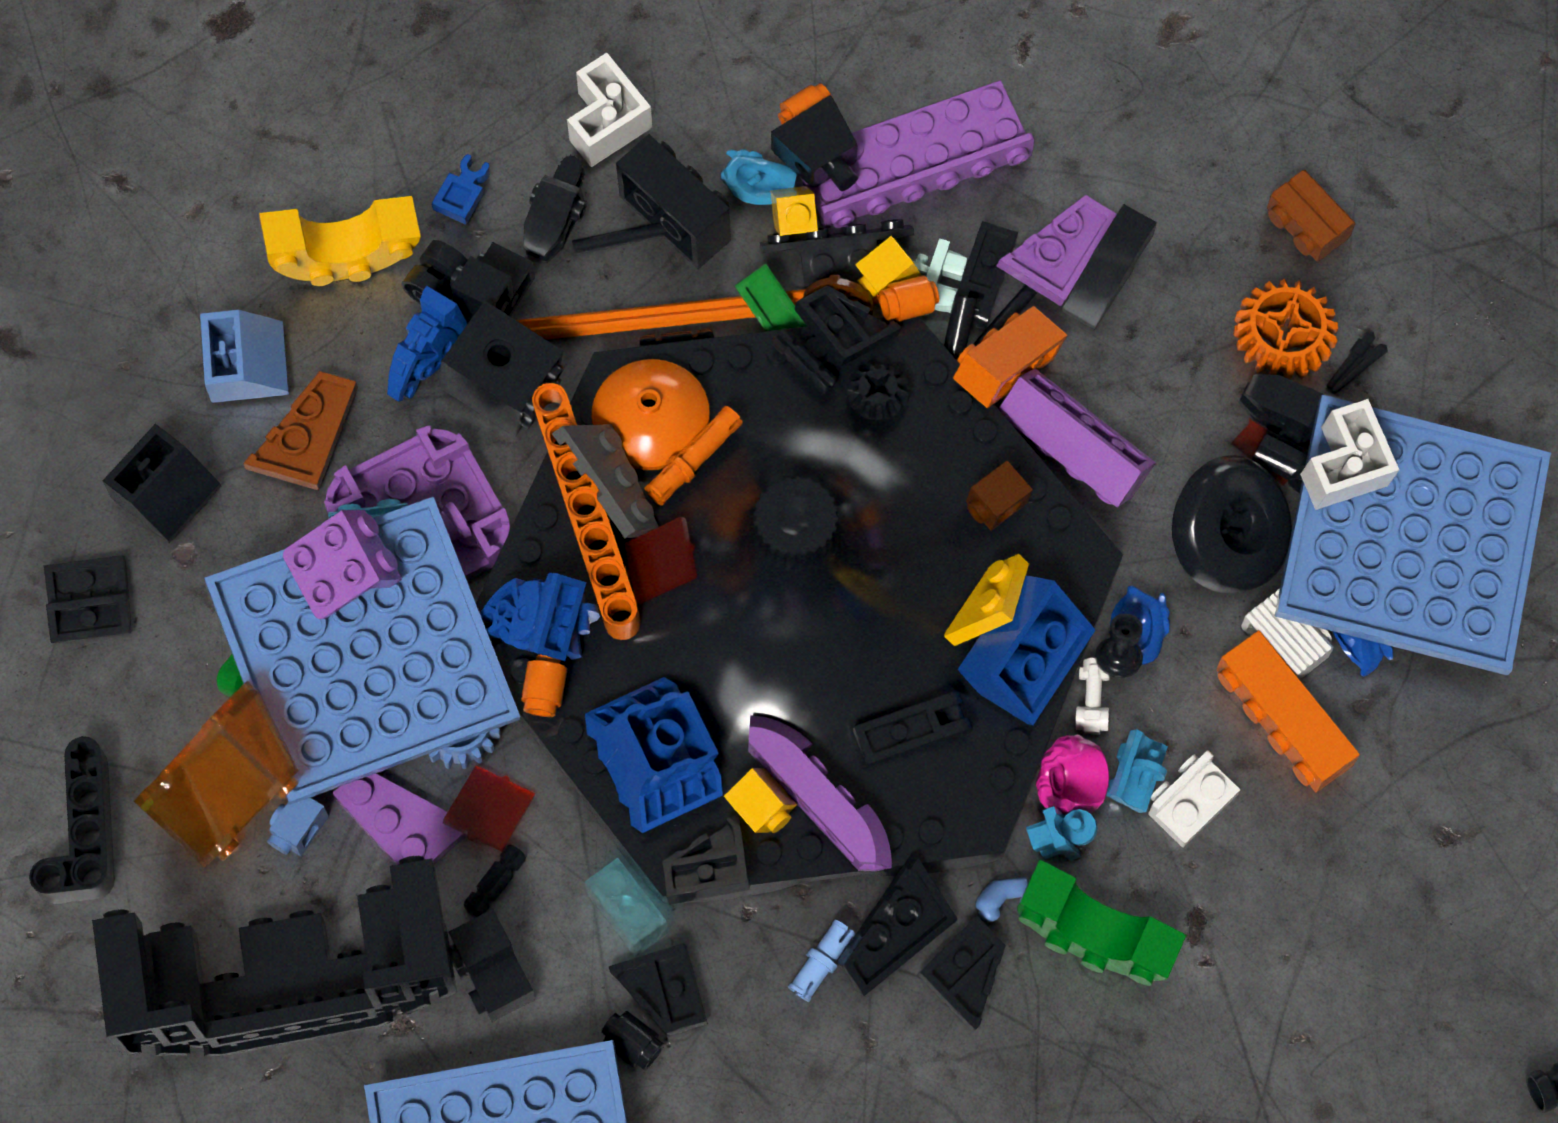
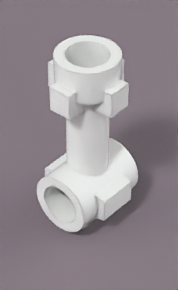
(1092, 717)

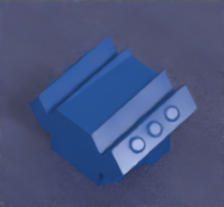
(656, 753)

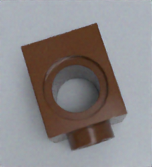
(998, 496)

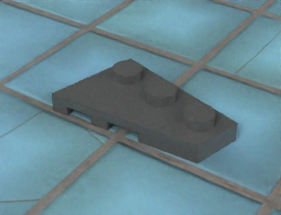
(605, 462)

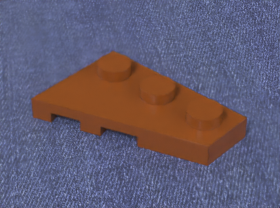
(308, 434)

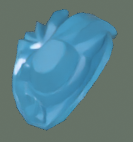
(753, 177)

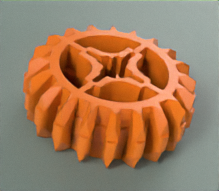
(1317, 333)

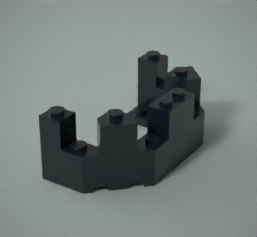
(290, 984)

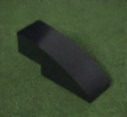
(1109, 266)

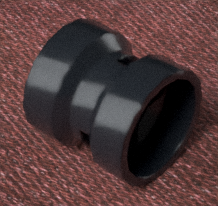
(1544, 1088)

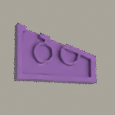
(1060, 251)
(398, 819)

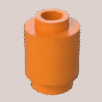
(802, 101)
(908, 298)
(543, 686)

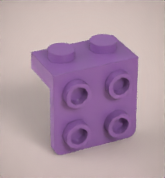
(341, 562)

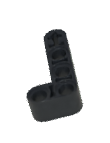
(81, 820)

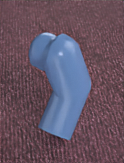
(996, 893)

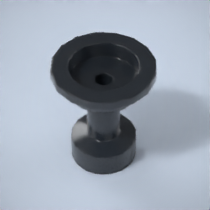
(1119, 653)

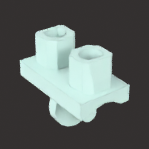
(945, 264)

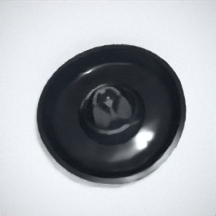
(1231, 525)

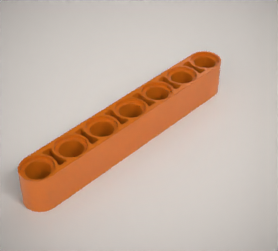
(591, 526)

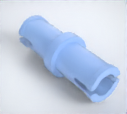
(821, 960)

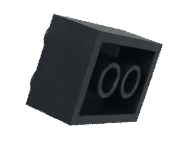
(674, 195)

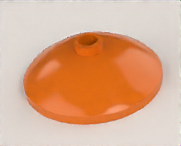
(657, 431)

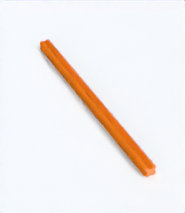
(648, 316)

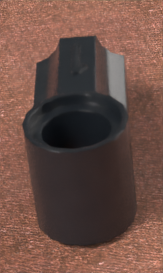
(1282, 458)

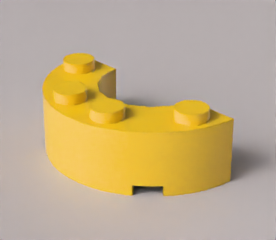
(340, 248)

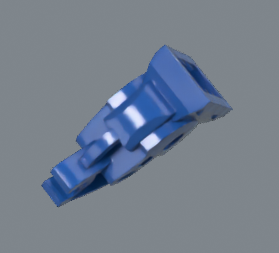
(427, 343)
(536, 614)

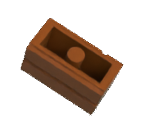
(1309, 216)

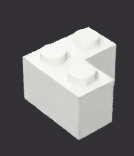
(613, 113)
(1357, 460)

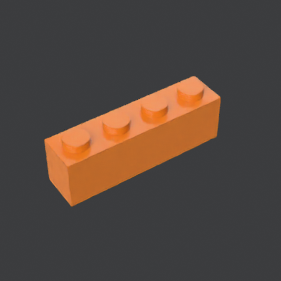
(1286, 712)

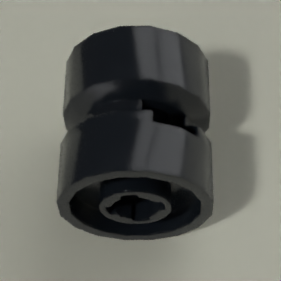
(435, 271)

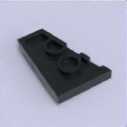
(897, 928)

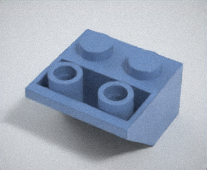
(243, 356)

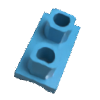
(1138, 771)
(1062, 832)

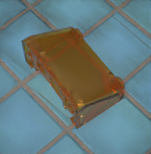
(222, 778)

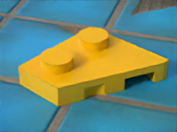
(991, 601)

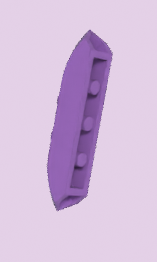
(852, 831)

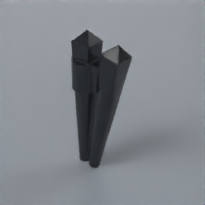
(1359, 359)

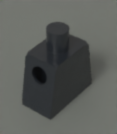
(818, 145)

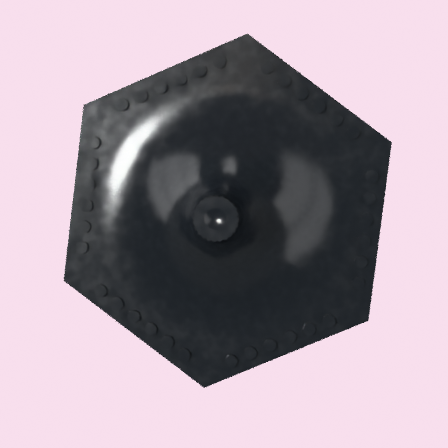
(817, 602)

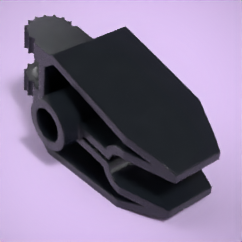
(554, 210)
(1281, 406)

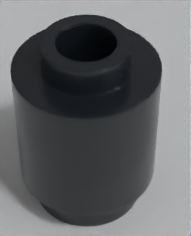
(633, 1040)

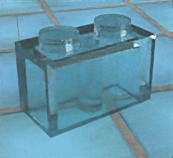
(626, 907)

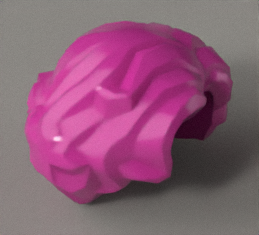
(1073, 775)

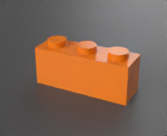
(1006, 354)

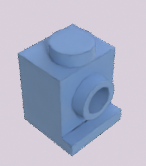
(296, 825)

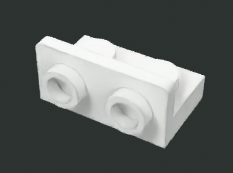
(1192, 799)

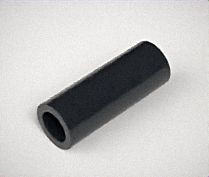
(959, 324)

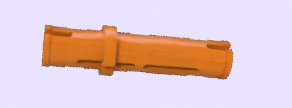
(682, 466)

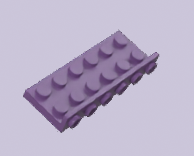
(927, 153)

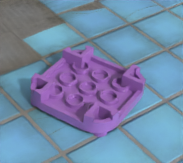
(426, 467)

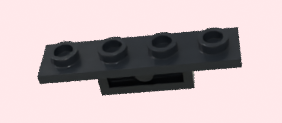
(837, 252)

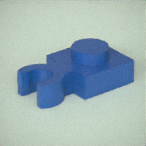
(461, 194)

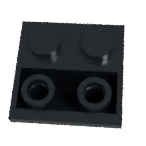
(161, 483)

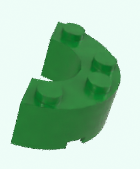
(1096, 933)

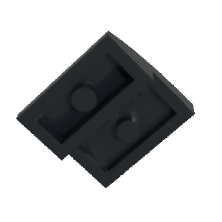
(87, 599)

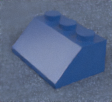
(1030, 656)

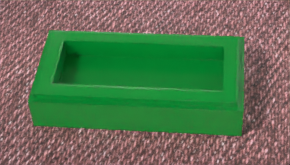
(768, 300)

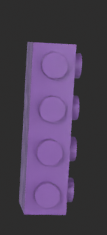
(1076, 438)

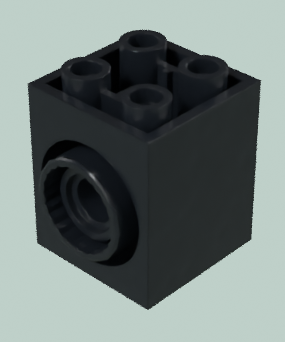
(499, 367)

